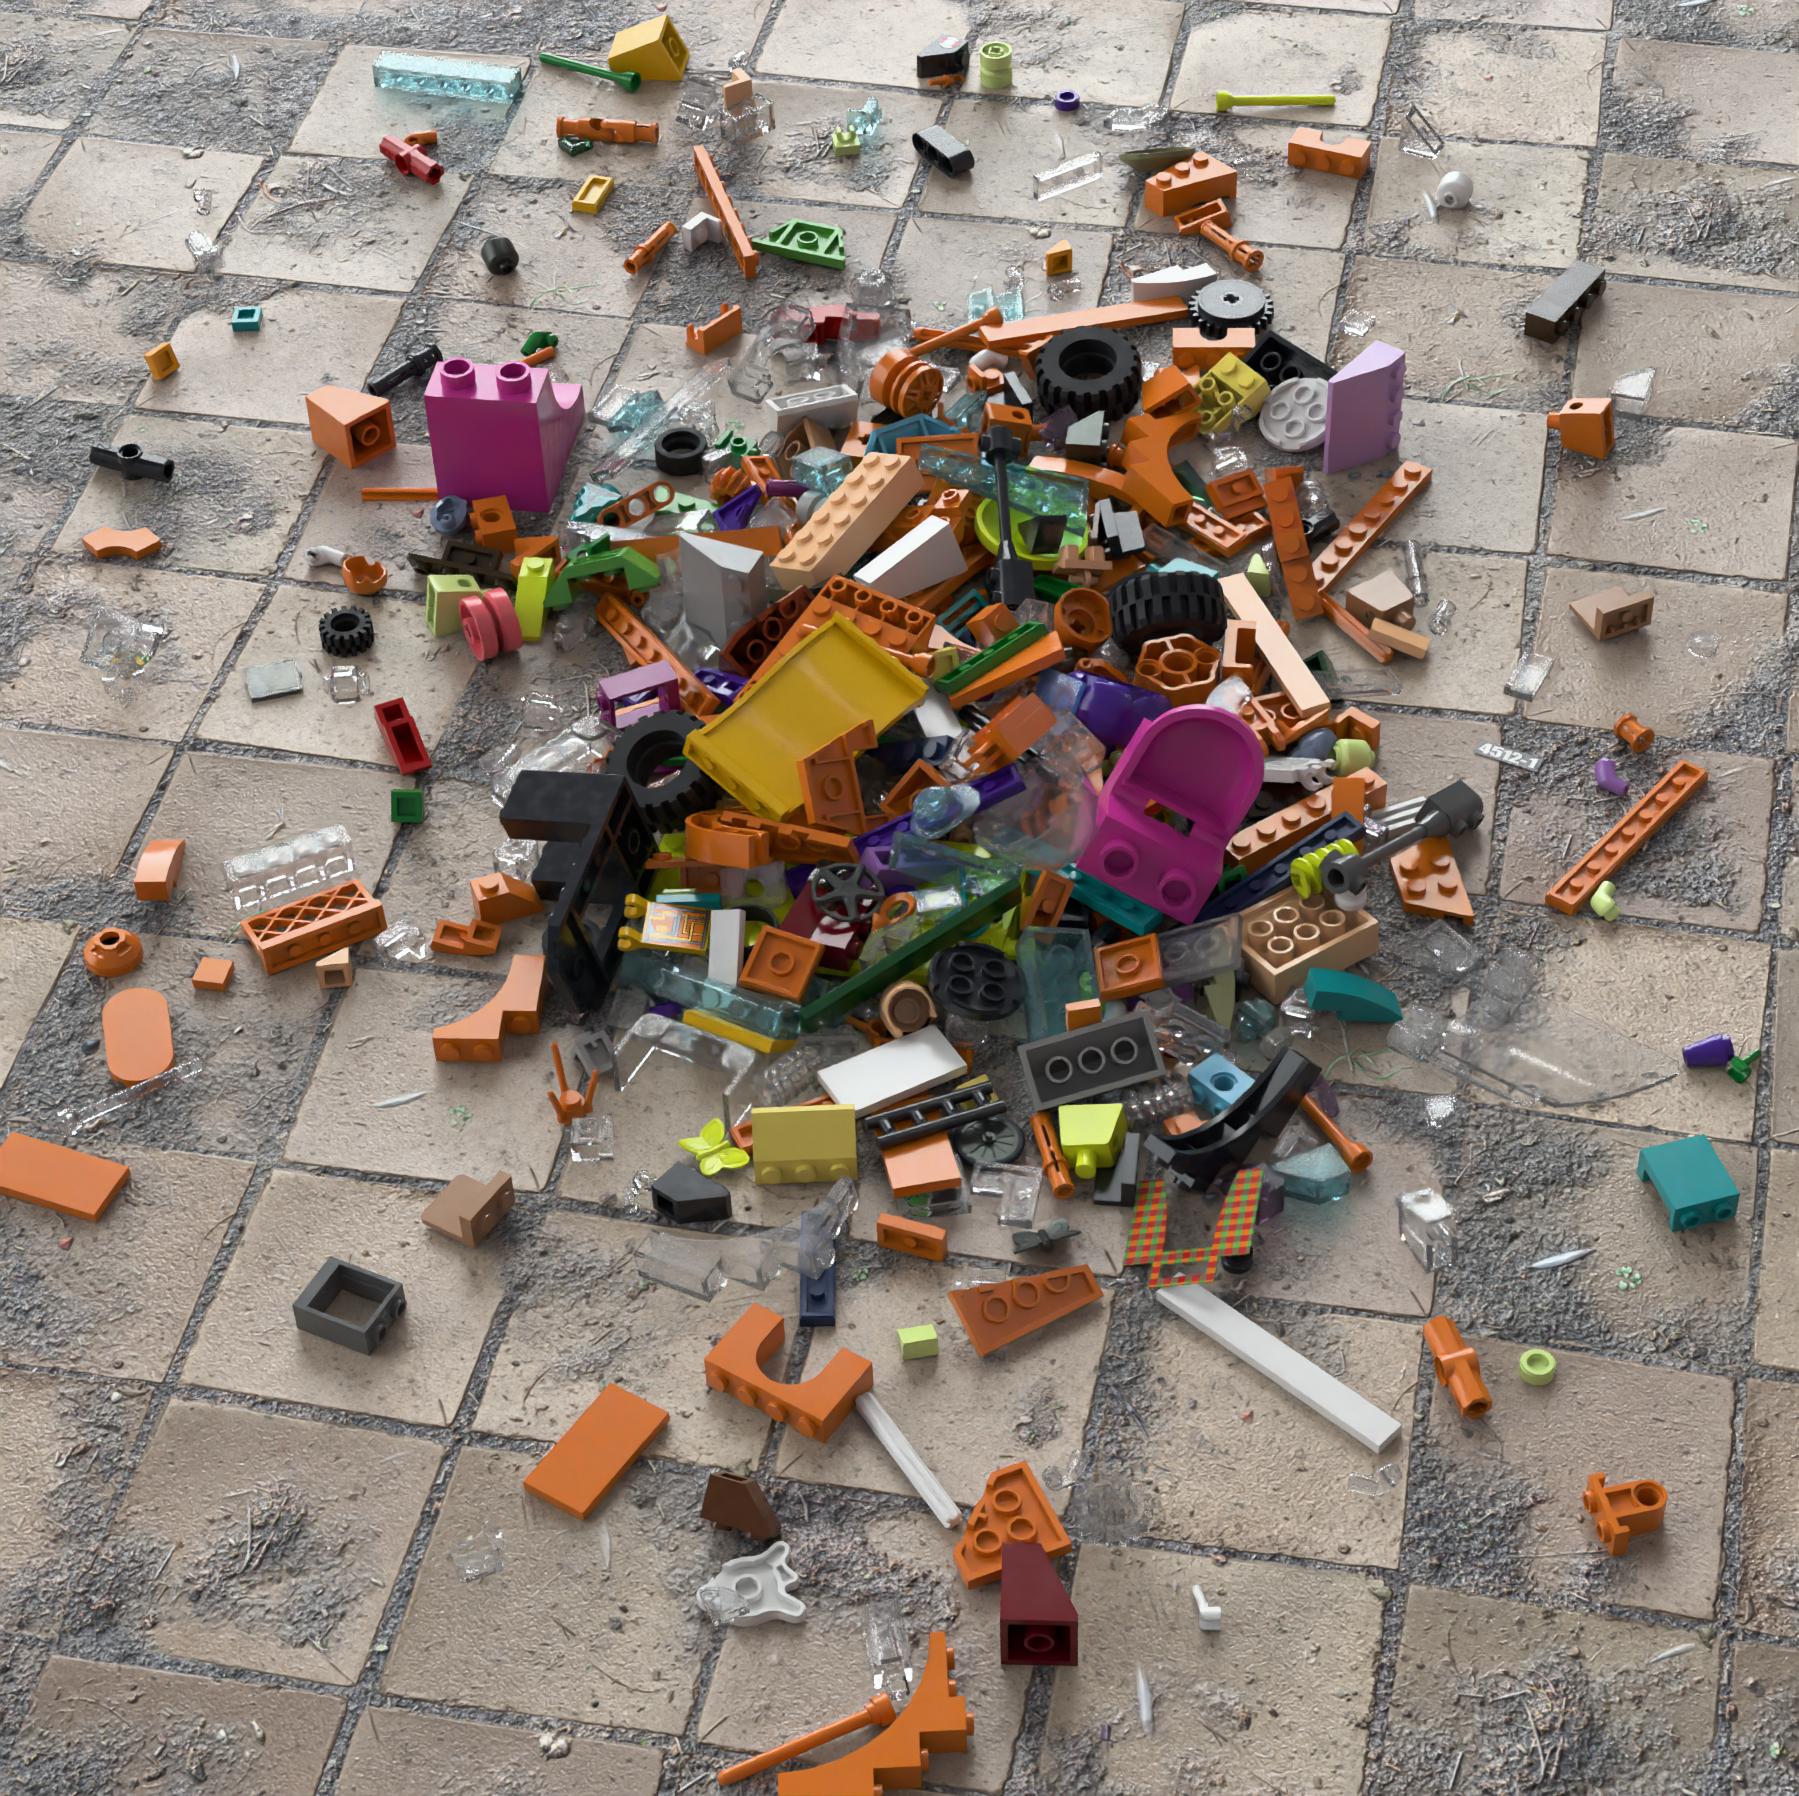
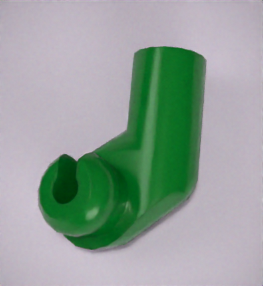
(537, 340)

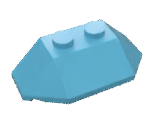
(884, 438)

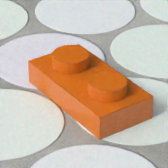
(912, 1237)

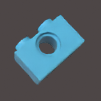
(1217, 1083)

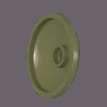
(1156, 159)

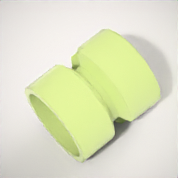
(995, 65)

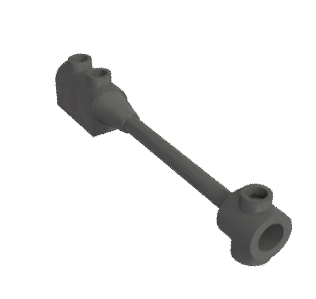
(1442, 814)

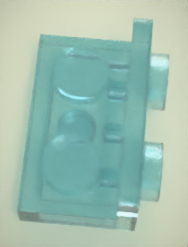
(634, 412)

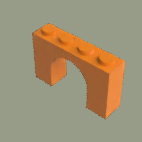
(811, 1406)

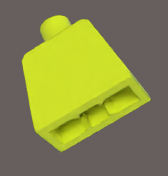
(1092, 1135)

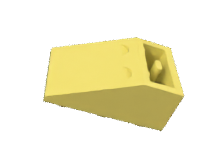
(1225, 386)

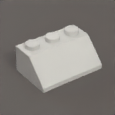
(827, 406)

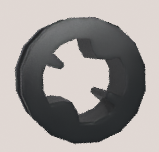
(1238, 1266)

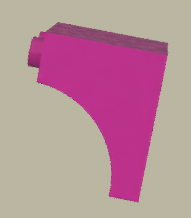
(501, 431)

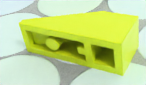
(533, 586)

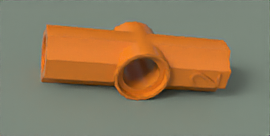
(1457, 1367)

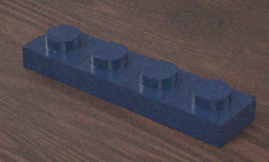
(902, 755)

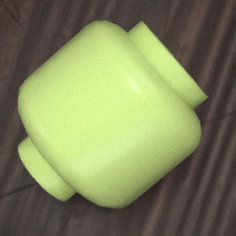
(1350, 756)

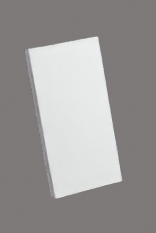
(893, 1071)

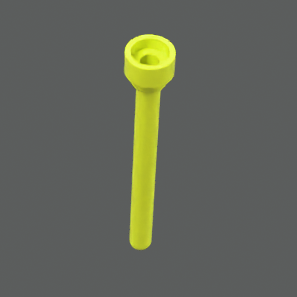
(1226, 100)

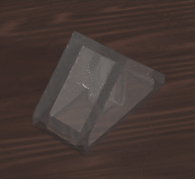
(1418, 136)

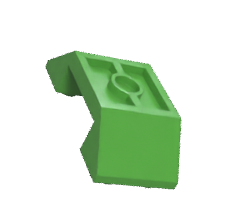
(639, 571)

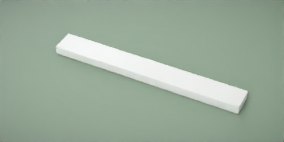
(1281, 1364)

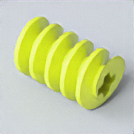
(1306, 872)

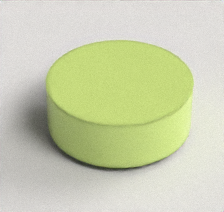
(1537, 1367)

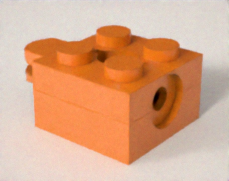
(1009, 734)

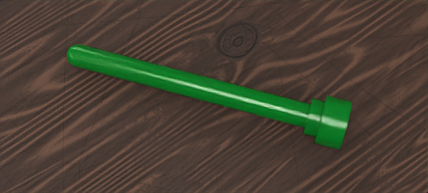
(629, 80)

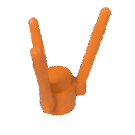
(570, 1103)

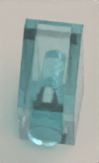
(1315, 1175)

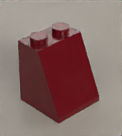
(1035, 1610)

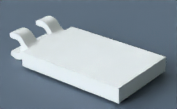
(1297, 769)

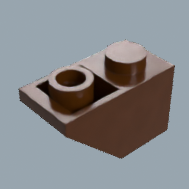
(739, 1504)

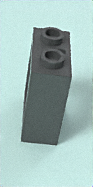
(325, 1287)

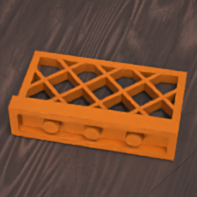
(312, 939)

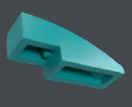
(1350, 996)

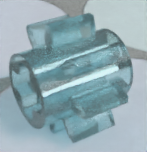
(1255, 1018)

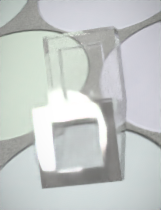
(932, 903)
(889, 939)

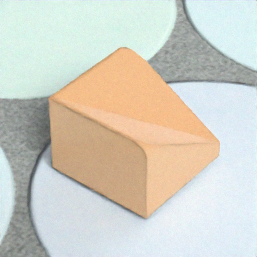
(335, 970)

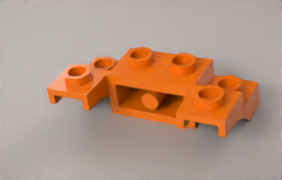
(950, 507)

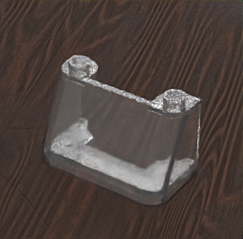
(865, 337)

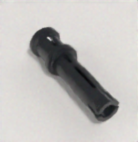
(414, 365)

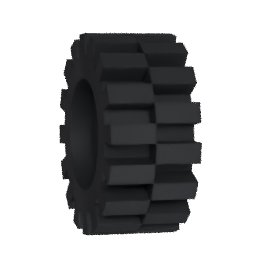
(334, 634)

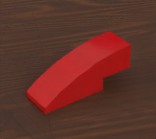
(401, 737)

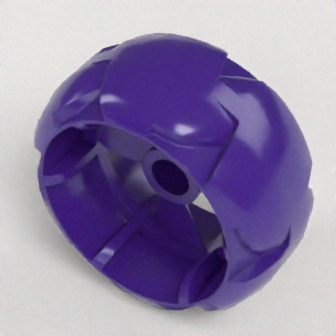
(1116, 709)

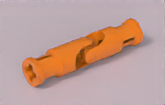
(626, 130)

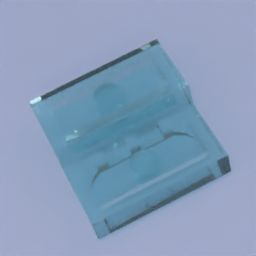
(1008, 303)

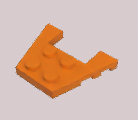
(832, 784)

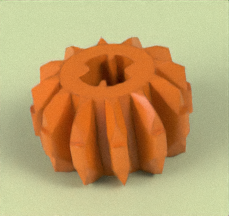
(729, 484)

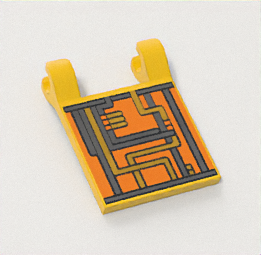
(666, 927)

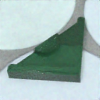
(1191, 481)

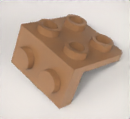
(470, 1208)

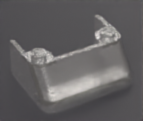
(555, 755)
(697, 1047)

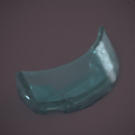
(947, 865)

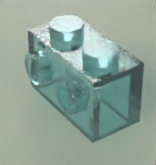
(821, 469)

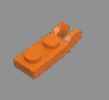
(1262, 725)

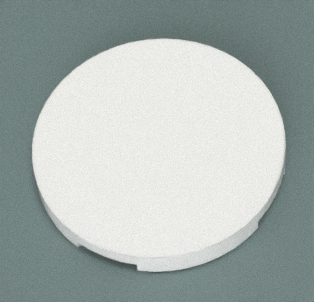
(1295, 414)

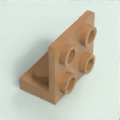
(1613, 612)

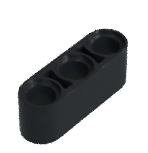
(943, 151)

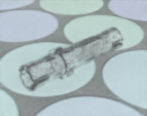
(1416, 579)

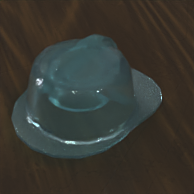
(941, 809)

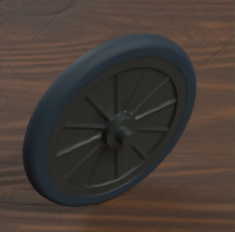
(989, 1140)

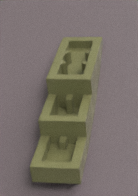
(1220, 1000)

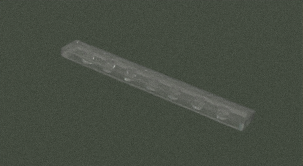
(660, 420)

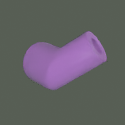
(1607, 778)

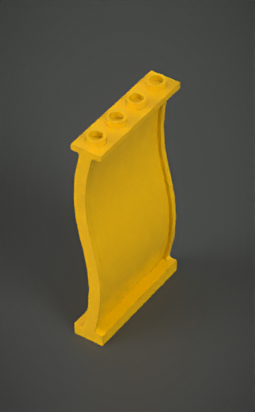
(796, 707)

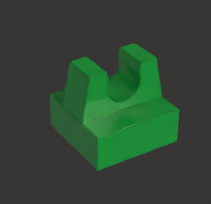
(407, 805)

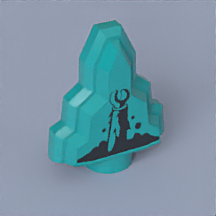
(592, 501)

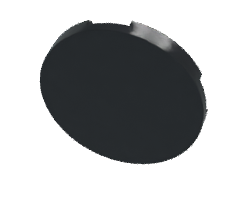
(976, 981)

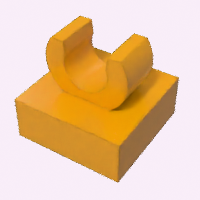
(161, 361)

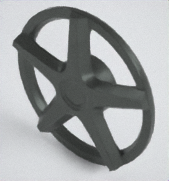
(847, 892)

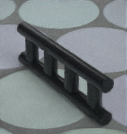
(923, 1127)

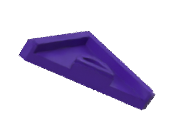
(737, 511)

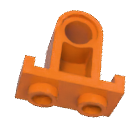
(1624, 1510)

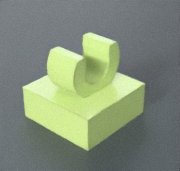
(846, 143)

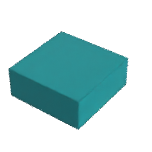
(247, 318)

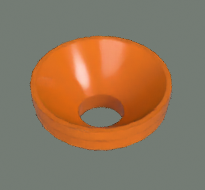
(116, 958)

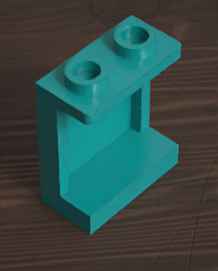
(1690, 1182)

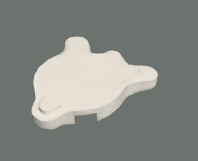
(764, 1585)

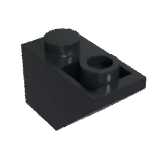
(689, 1196)

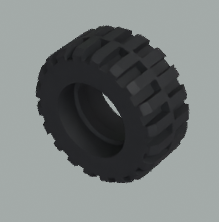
(1089, 352)
(1166, 607)
(648, 746)

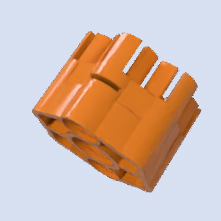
(1179, 669)

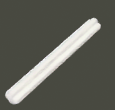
(908, 1460)

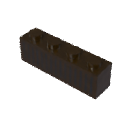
(1565, 301)

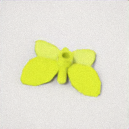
(713, 1153)

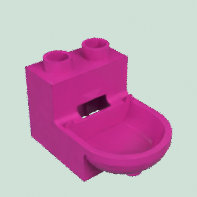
(1196, 764)

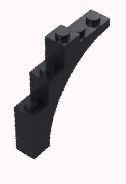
(1265, 1107)

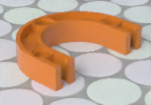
(732, 846)

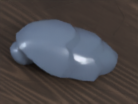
(449, 515)
(1314, 744)

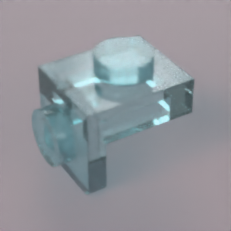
(865, 119)

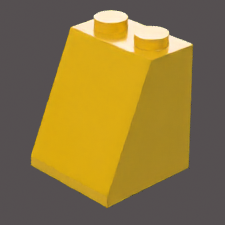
(651, 50)

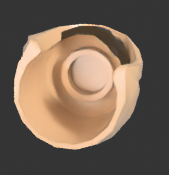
(906, 1008)

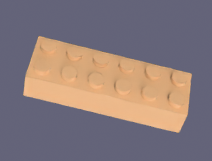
(848, 520)

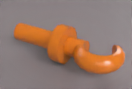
(945, 81)

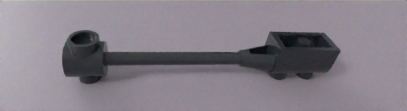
(1009, 576)

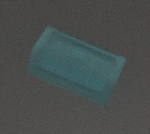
(966, 404)

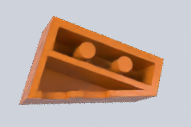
(1189, 183)

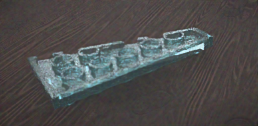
(1029, 488)

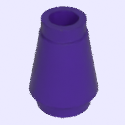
(1711, 1051)

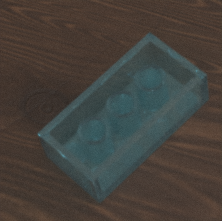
(1057, 972)

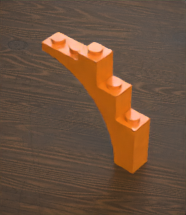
(1147, 465)
(1293, 548)
(894, 1759)

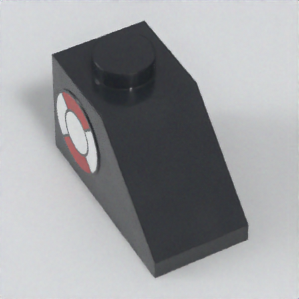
(943, 57)

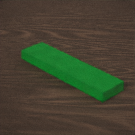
(990, 657)

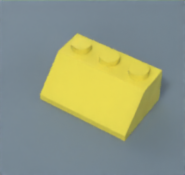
(804, 1144)

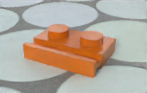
(1237, 495)

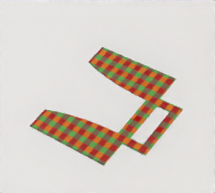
(1231, 1236)

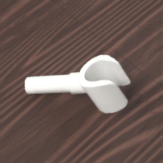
(1208, 1616)

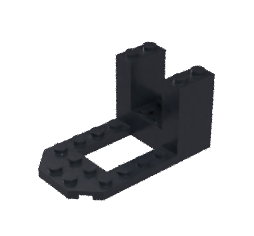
(590, 856)

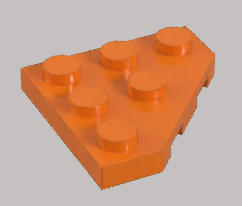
(1007, 1513)

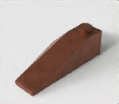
(758, 638)

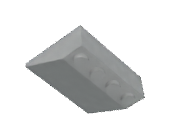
(721, 585)

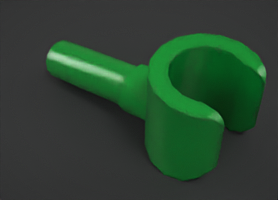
(1741, 1069)

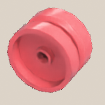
(490, 624)

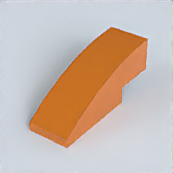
(159, 869)

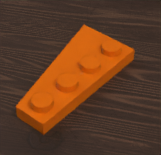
(795, 842)
(1013, 1308)

